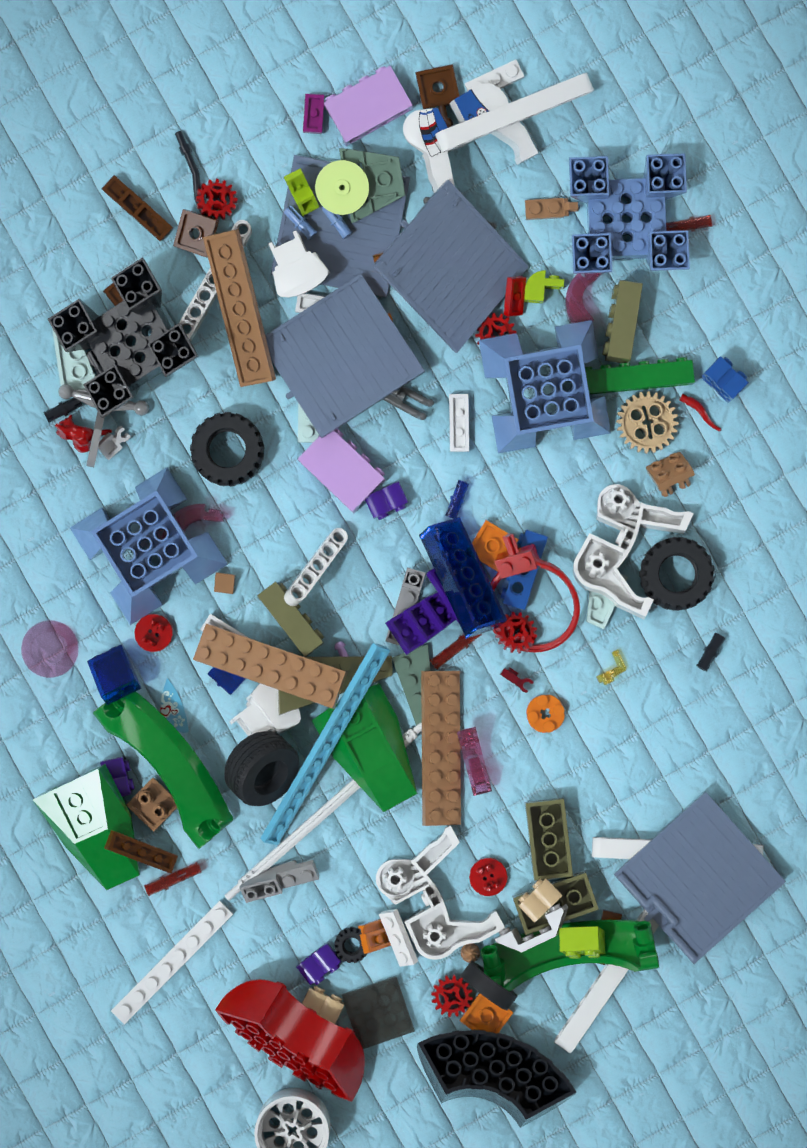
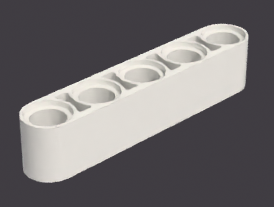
(312, 574)

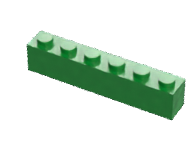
(640, 376)

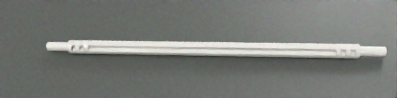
(309, 824)

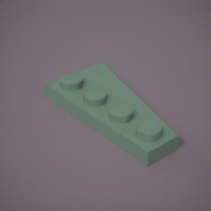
(409, 673)

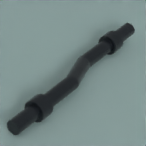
(186, 150)

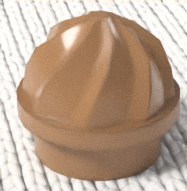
(470, 952)

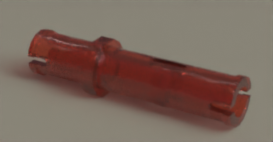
(690, 224)
(452, 650)
(172, 879)

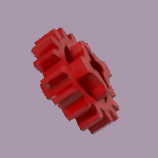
(215, 191)
(491, 325)
(522, 639)
(447, 1003)

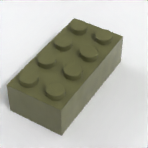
(623, 321)
(291, 620)
(548, 839)
(576, 894)

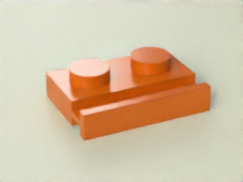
(373, 936)

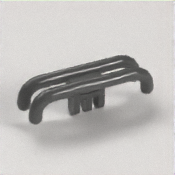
(397, 398)

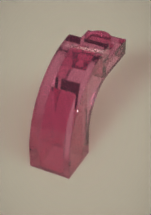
(574, 305)
(194, 513)
(474, 761)

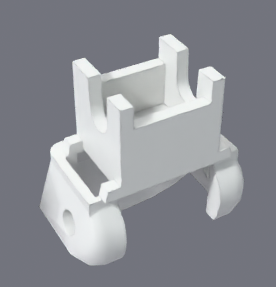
(296, 269)
(263, 713)

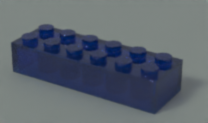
(462, 577)

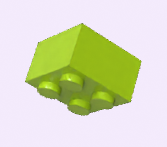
(582, 941)

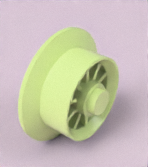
(342, 187)

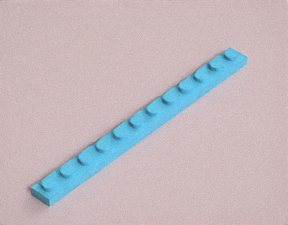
(325, 744)

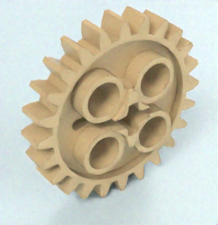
(629, 426)

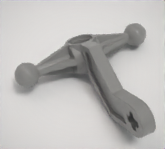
(66, 392)

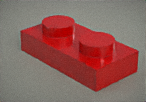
(514, 296)

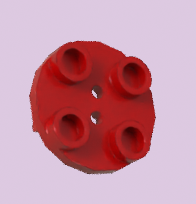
(157, 624)
(491, 885)

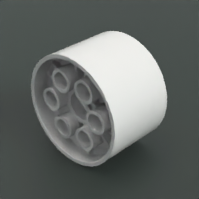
(291, 1096)

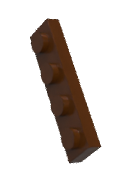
(141, 852)

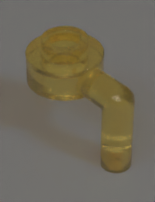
(607, 677)

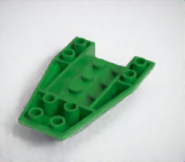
(374, 750)

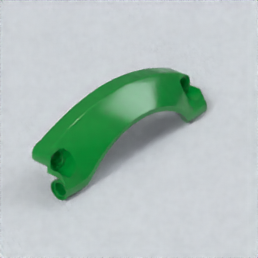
(158, 741)
(626, 945)

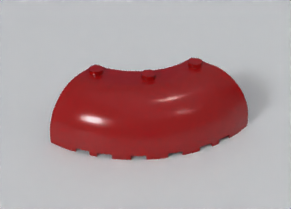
(295, 1036)

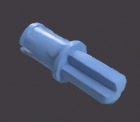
(300, 222)
(338, 222)

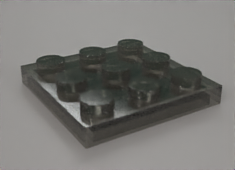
(378, 1012)

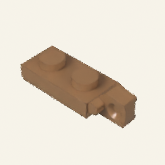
(549, 208)

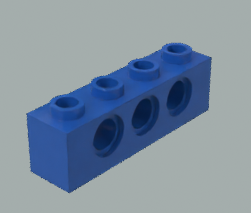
(520, 600)

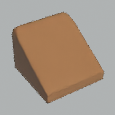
(224, 583)

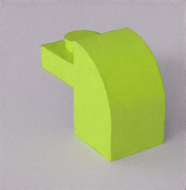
(301, 192)
(537, 283)

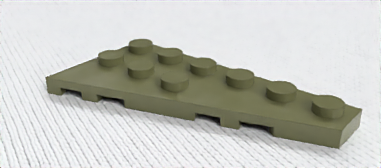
(289, 702)

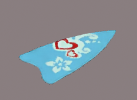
(173, 708)

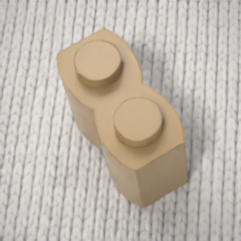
(539, 900)
(326, 1006)

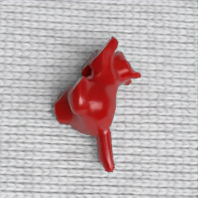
(79, 435)

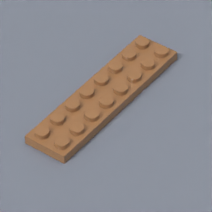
(239, 308)
(270, 666)
(440, 748)

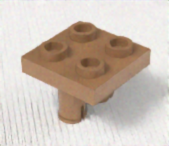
(669, 472)
(152, 804)

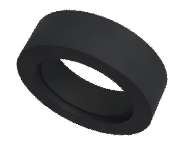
(475, 977)

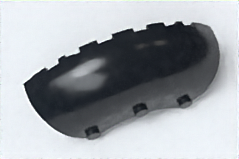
(495, 1070)

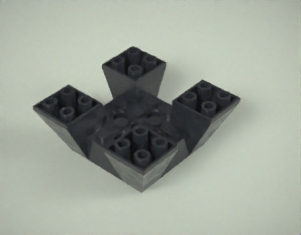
(164, 349)

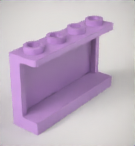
(368, 105)
(342, 469)

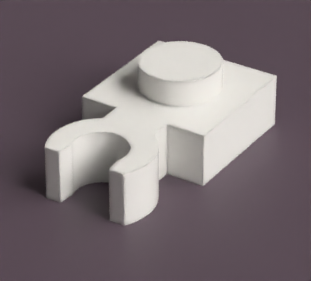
(110, 444)

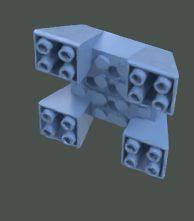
(650, 241)
(574, 408)
(153, 512)

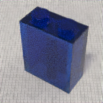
(114, 674)

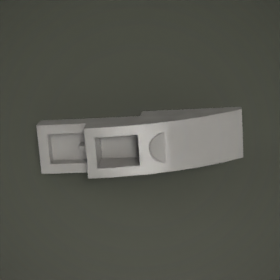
(277, 878)

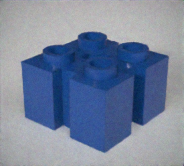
(725, 379)

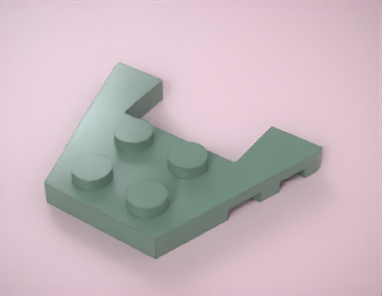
(383, 177)

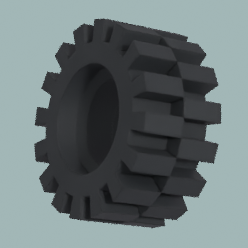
(340, 948)

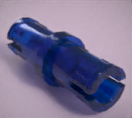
(457, 499)

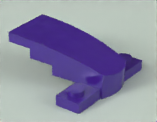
(424, 619)

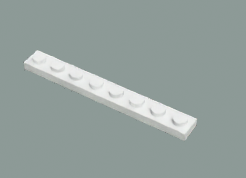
(172, 962)

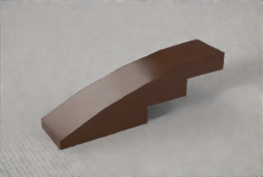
(136, 208)

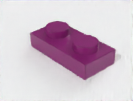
(313, 113)

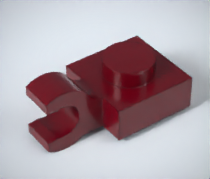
(511, 675)

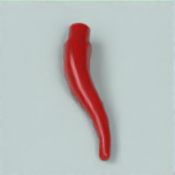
(695, 404)

